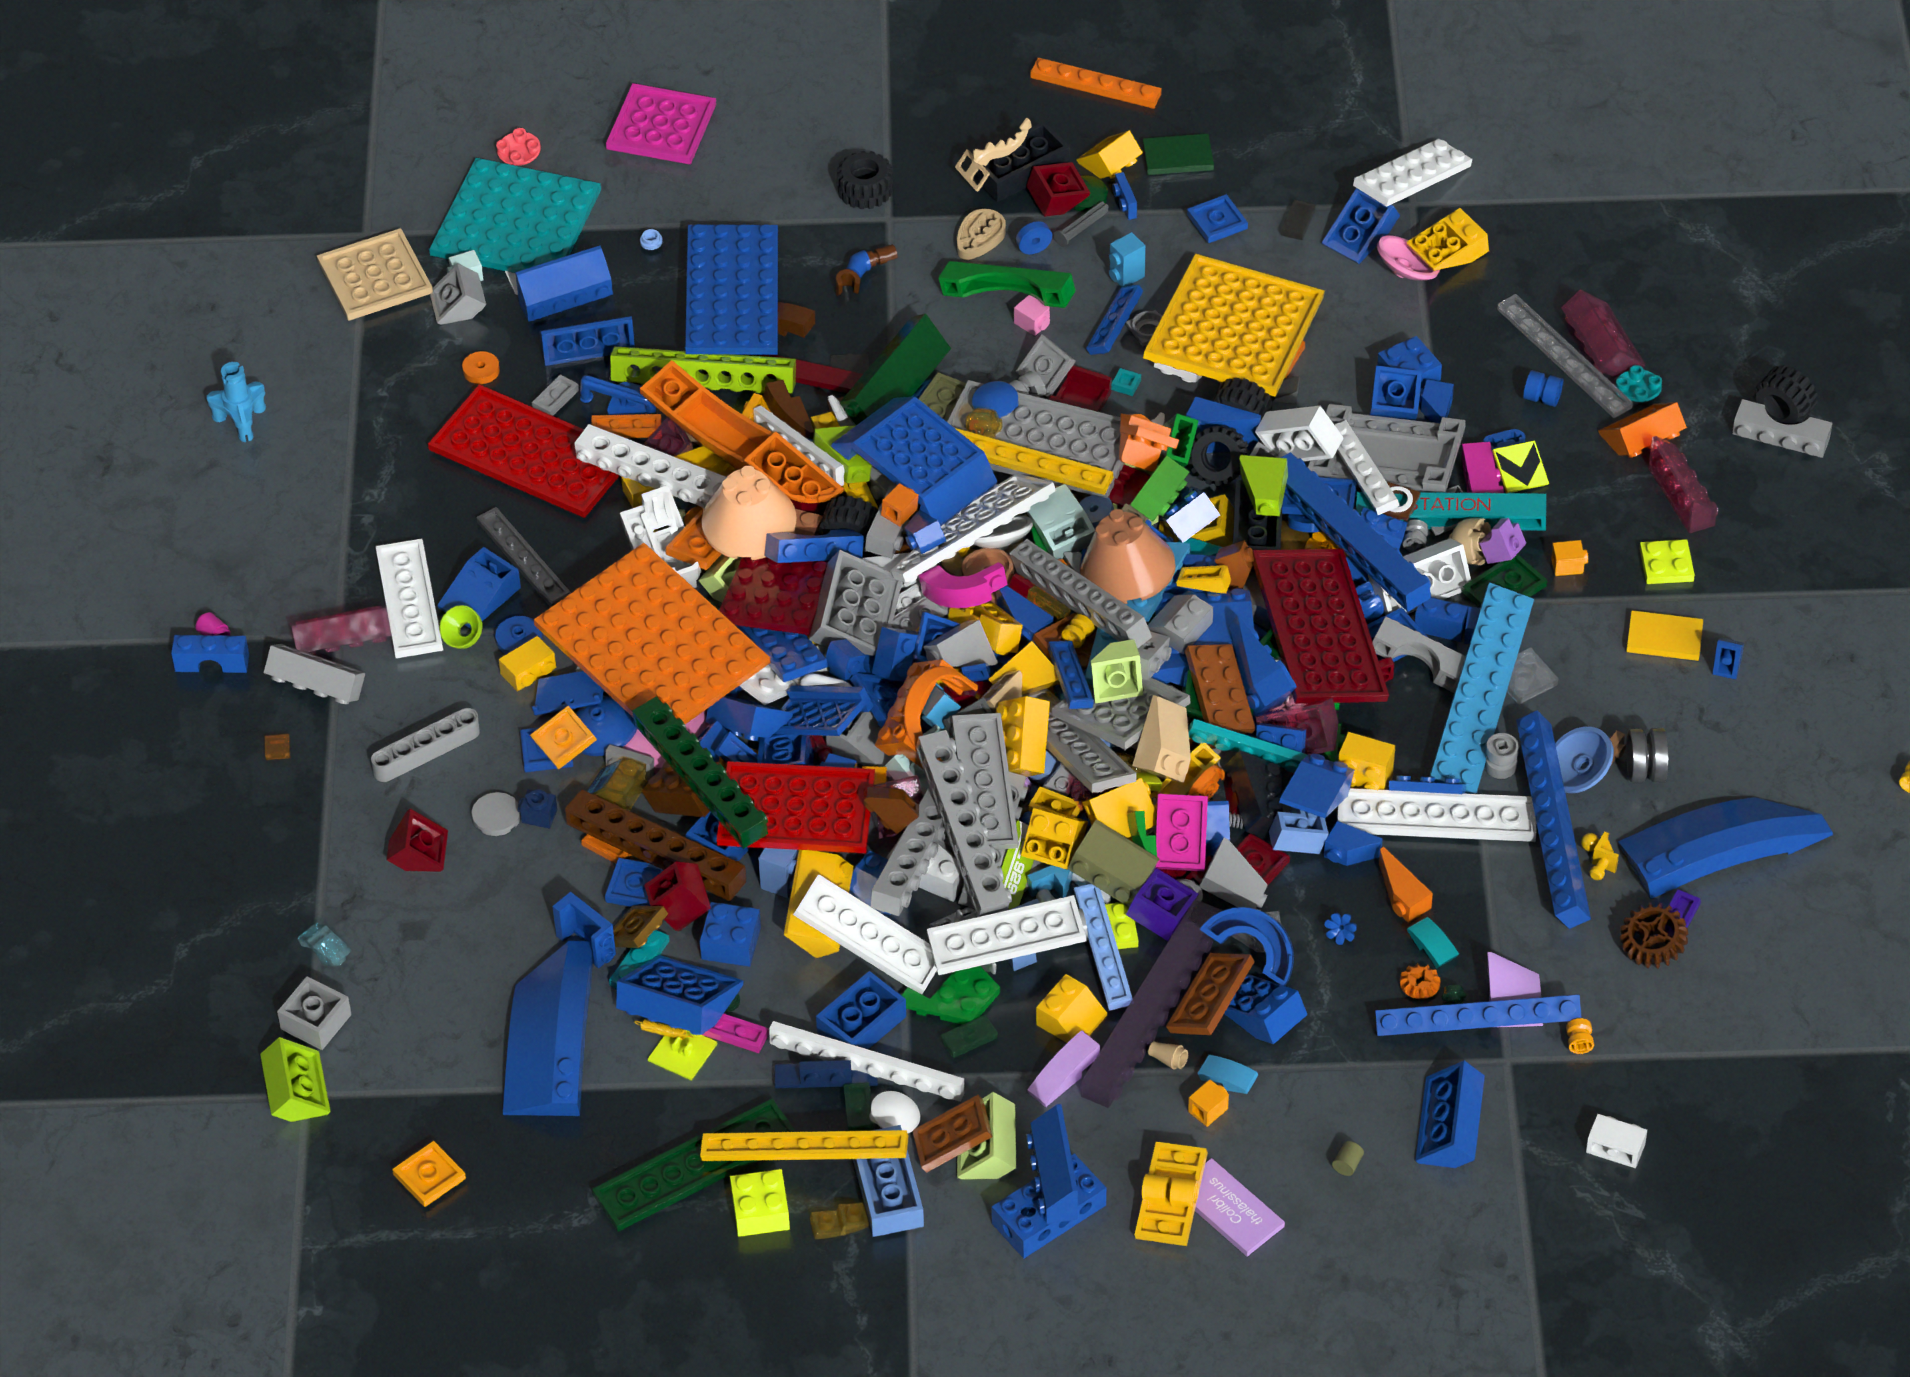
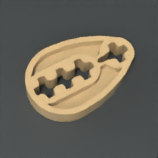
(970, 233)

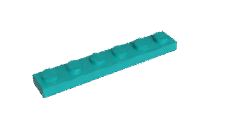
(1229, 740)

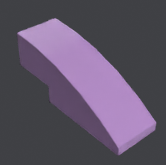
(1064, 1069)

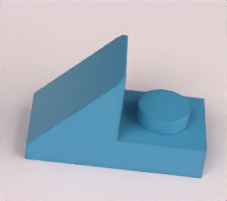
(1050, 878)

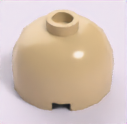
(1470, 534)

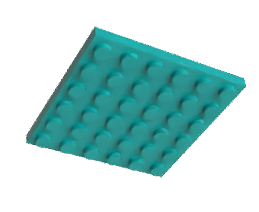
(515, 216)

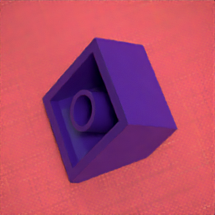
(1161, 904)

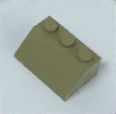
(1112, 863)

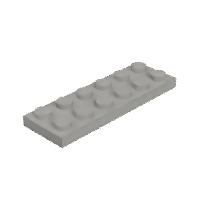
(984, 758)

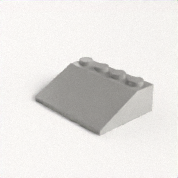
(854, 603)

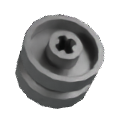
(1647, 755)

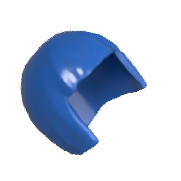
(1371, 604)

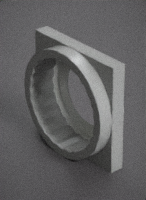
(1141, 319)

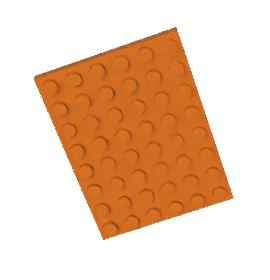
(650, 636)

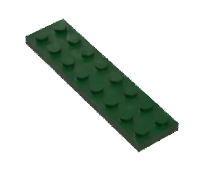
(680, 1170)

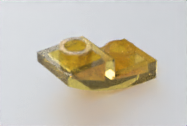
(843, 1221)

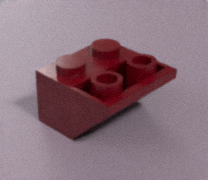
(680, 893)

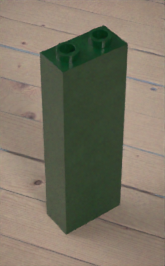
(898, 368)

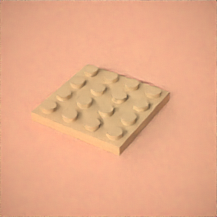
(374, 274)

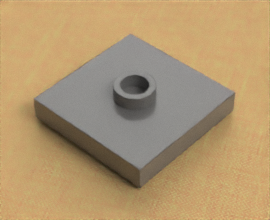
(1048, 362)

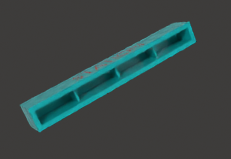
(1447, 509)

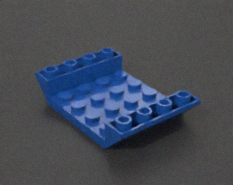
(923, 454)

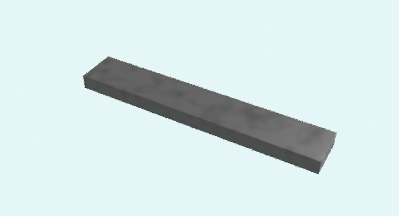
(523, 556)

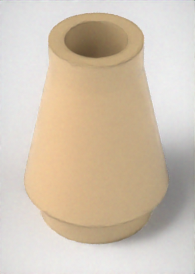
(1170, 1054)

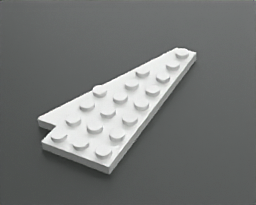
(977, 520)

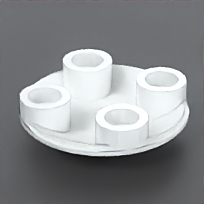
(894, 1109)

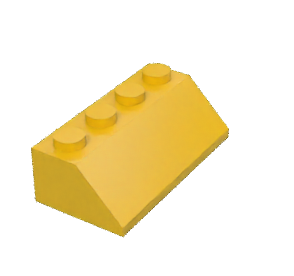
(808, 867)

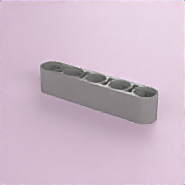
(425, 744)

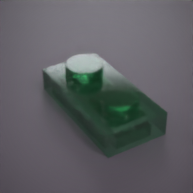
(858, 1106)

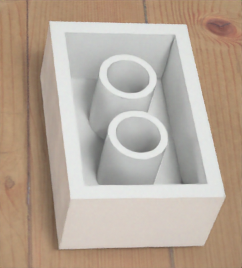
(1302, 431)

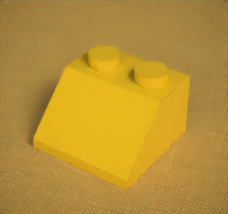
(1111, 155)
(1069, 1010)

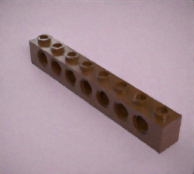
(653, 842)

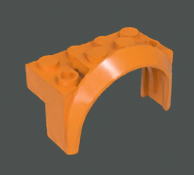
(903, 722)

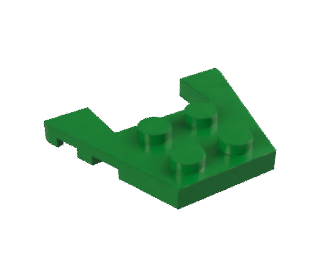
(960, 997)

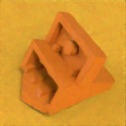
(1143, 441)

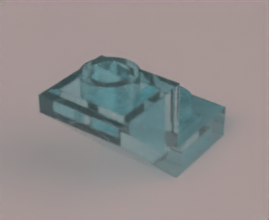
(325, 944)

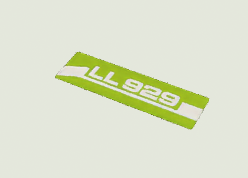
(1016, 867)

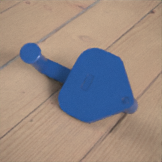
(625, 396)

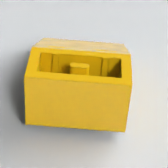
(1450, 242)

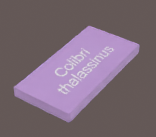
(1235, 1210)

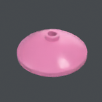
(1403, 259)

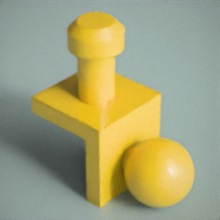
(1603, 854)

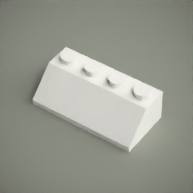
(1442, 564)

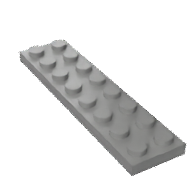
(1084, 753)

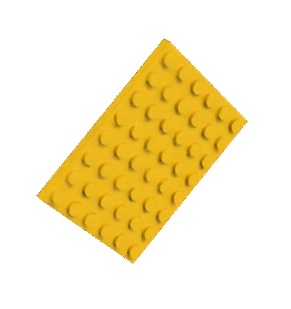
(1234, 324)

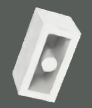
(1616, 1140)

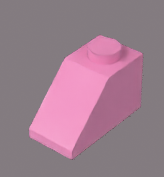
(1031, 315)

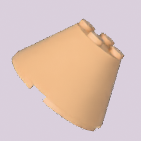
(744, 512)

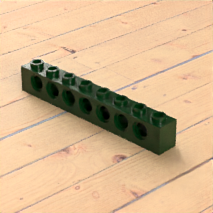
(700, 772)

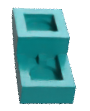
(1433, 941)

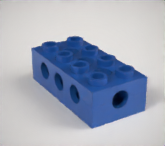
(1026, 1229)

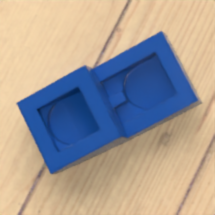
(977, 672)

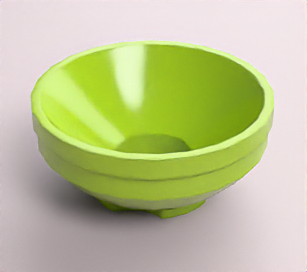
(453, 622)

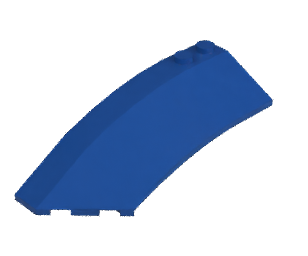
(1718, 839)
(549, 1035)

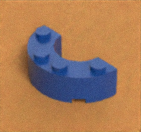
(847, 660)
(1263, 927)

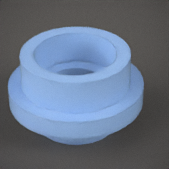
(651, 239)

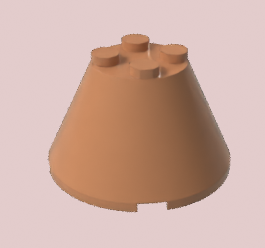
(1128, 558)

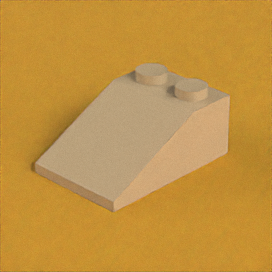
(1164, 741)

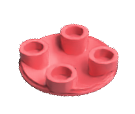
(518, 147)

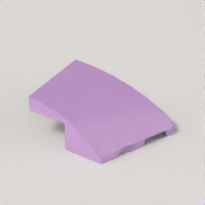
(1511, 981)

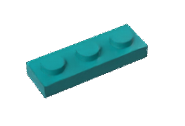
(639, 956)

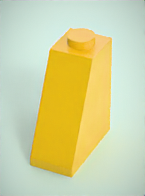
(1035, 667)

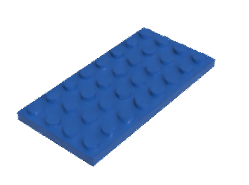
(732, 289)

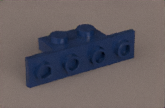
(820, 1074)

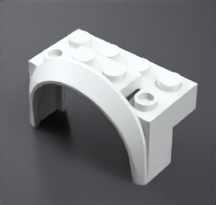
(658, 511)

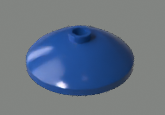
(608, 724)

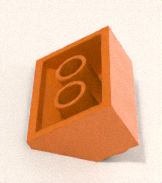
(1636, 431)

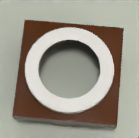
(1406, 510)

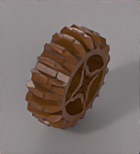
(1658, 920)

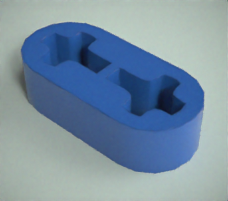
(1505, 438)

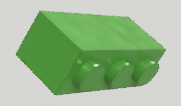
(1161, 489)

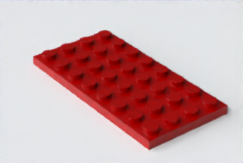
(522, 450)

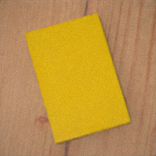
(1665, 635)

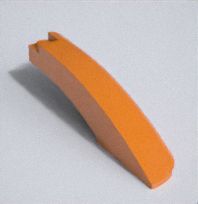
(736, 436)

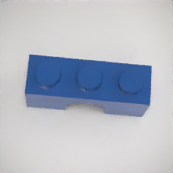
(228, 651)

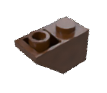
(892, 806)

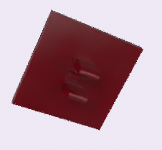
(1127, 485)

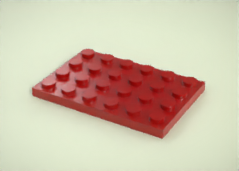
(805, 806)

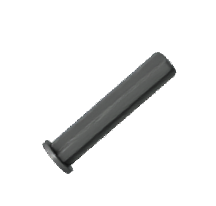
(1081, 223)

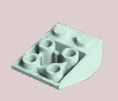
(1062, 523)

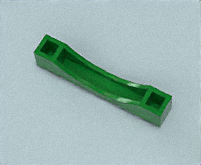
(966, 279)

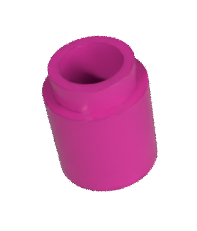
(211, 625)

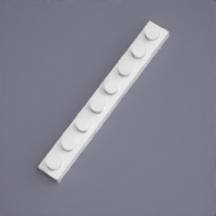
(867, 1061)

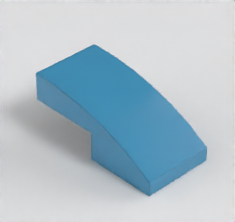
(1231, 1074)

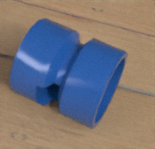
(1543, 388)

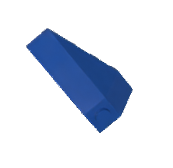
(1264, 679)

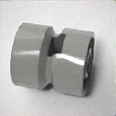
(1030, 384)
(1501, 755)

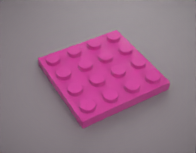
(661, 123)

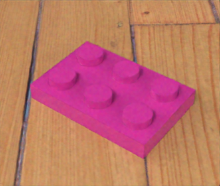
(1181, 832)

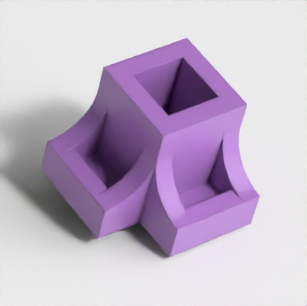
(1502, 542)

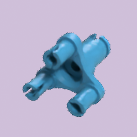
(237, 400)

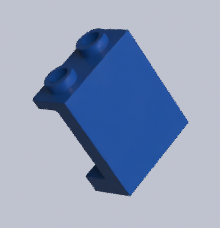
(577, 917)

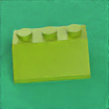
(294, 1081)

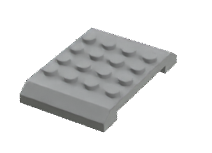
(1403, 450)

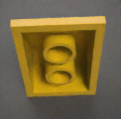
(1219, 530)

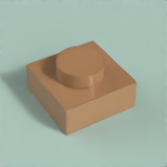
(1618, 745)

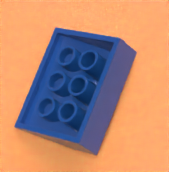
(1225, 609)
(677, 994)

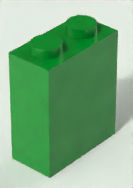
(1184, 430)

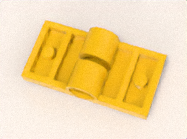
(1170, 1193)

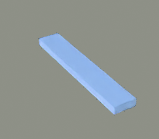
(1104, 947)

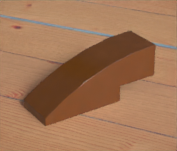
(794, 319)
(788, 408)

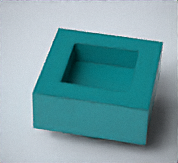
(1126, 382)

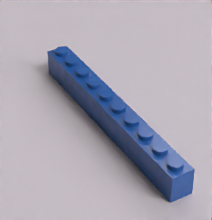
(1355, 536)
(1553, 820)

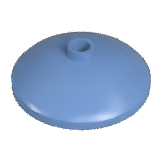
(1584, 758)

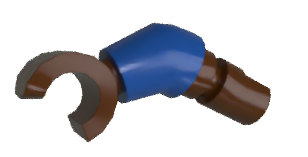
(859, 264)

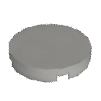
(496, 814)

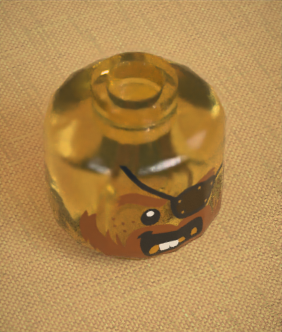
(984, 422)

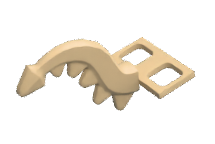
(982, 157)

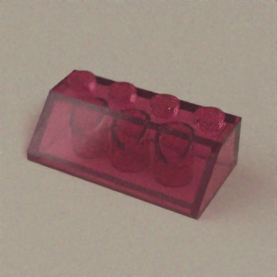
(1601, 334)
(1681, 486)
(341, 629)

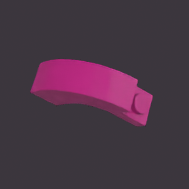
(962, 590)

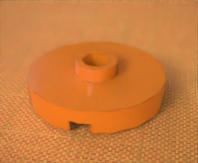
(1207, 782)

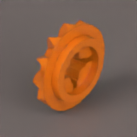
(1424, 989)

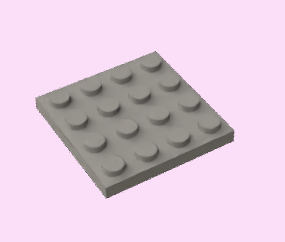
(1121, 719)

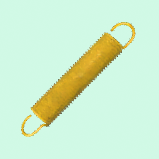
(663, 1029)

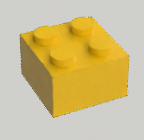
(1370, 759)

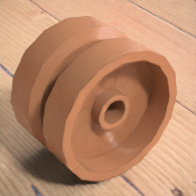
(985, 558)

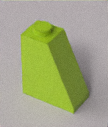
(856, 468)
(1265, 482)

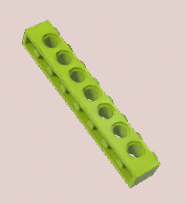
(736, 365)

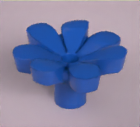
(1340, 928)

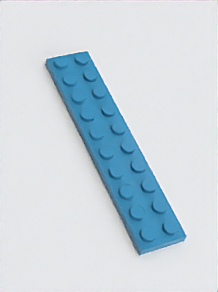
(1482, 686)

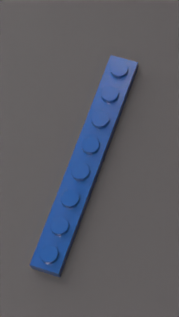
(1478, 1015)

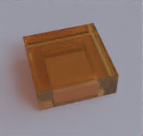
(277, 746)

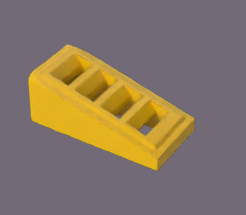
(1205, 578)

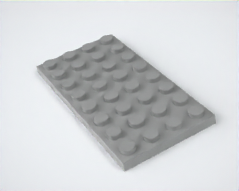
(1055, 430)

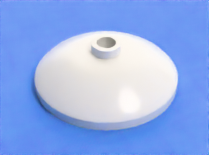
(1006, 534)

